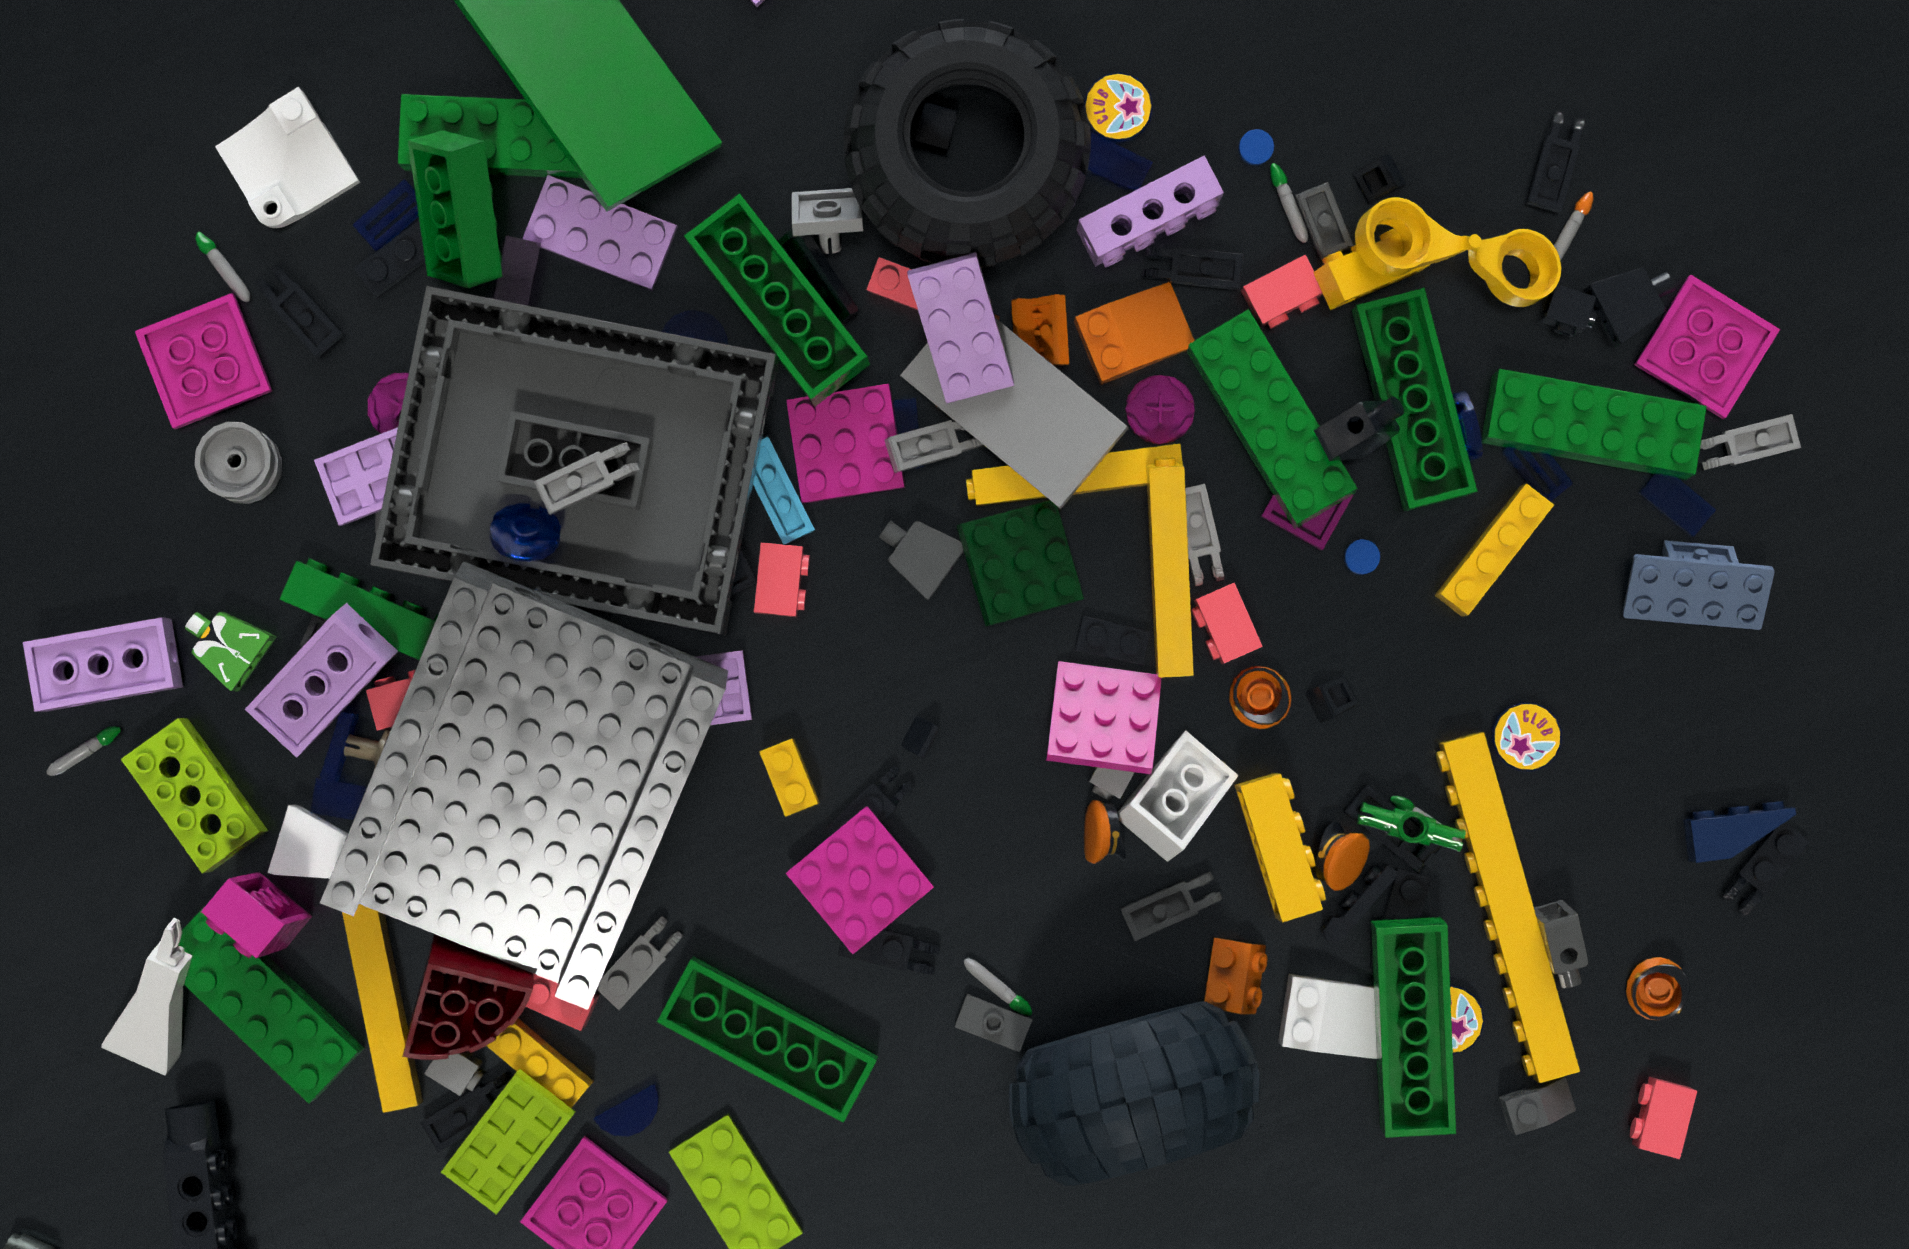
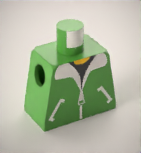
(228, 647)

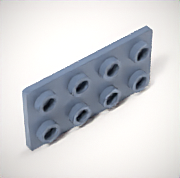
(1698, 587)

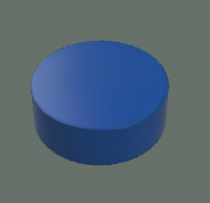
(1256, 147)
(1362, 556)

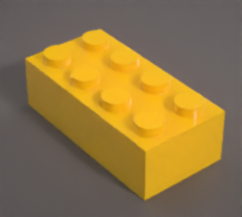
(1279, 848)

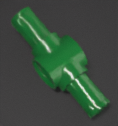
(1428, 833)

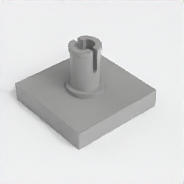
(827, 215)

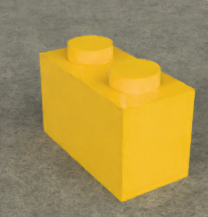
(789, 777)

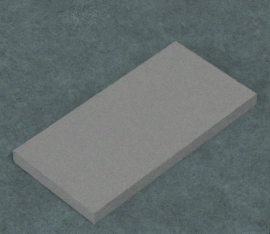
(1038, 426)

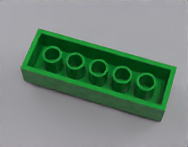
(509, 127)
(777, 300)
(1408, 364)
(1270, 418)
(1593, 424)
(267, 1011)
(1413, 1027)
(767, 1039)

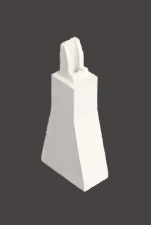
(306, 845)
(152, 1021)

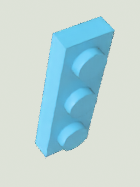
(780, 496)

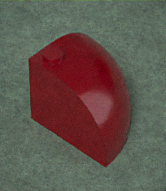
(464, 1001)

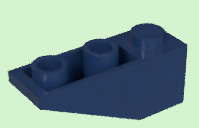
(1727, 835)

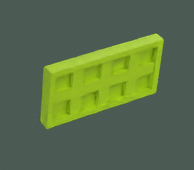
(508, 1141)
(735, 1188)

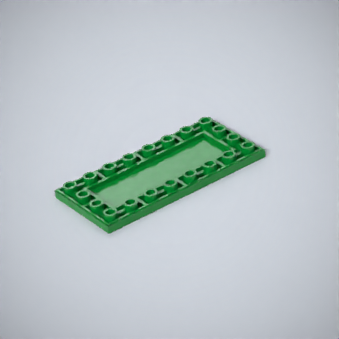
(596, 90)

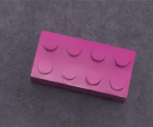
(255, 915)

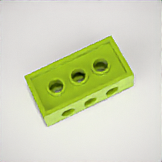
(171, 797)

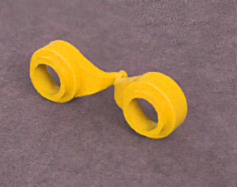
(1429, 243)

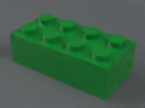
(455, 208)

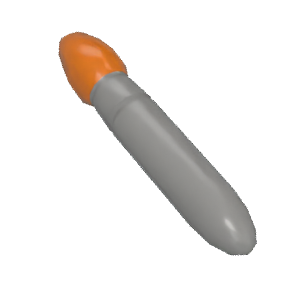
(1571, 227)

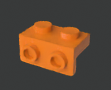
(1043, 326)
(1236, 976)

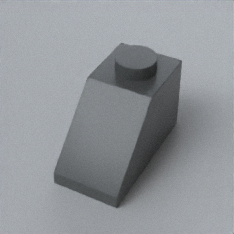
(1537, 1105)

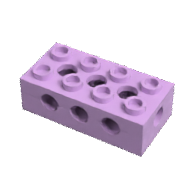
(1192, 180)
(49, 656)
(299, 680)

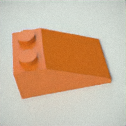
(1133, 332)

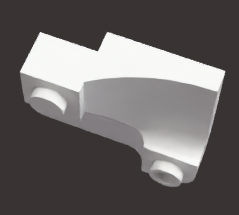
(287, 161)

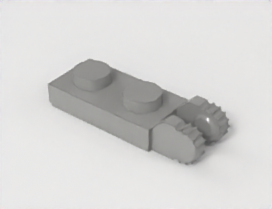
(1754, 441)
(927, 445)
(582, 479)
(1201, 533)
(636, 966)

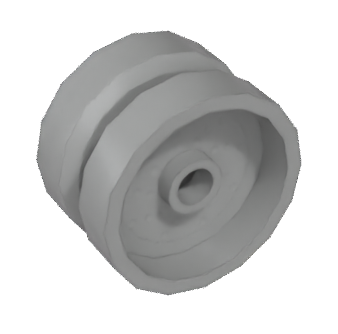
(259, 464)

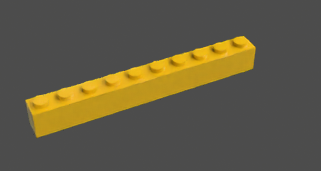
(1508, 908)

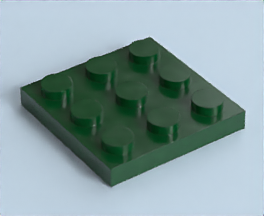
(1020, 562)

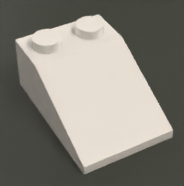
(1176, 796)
(1329, 1017)

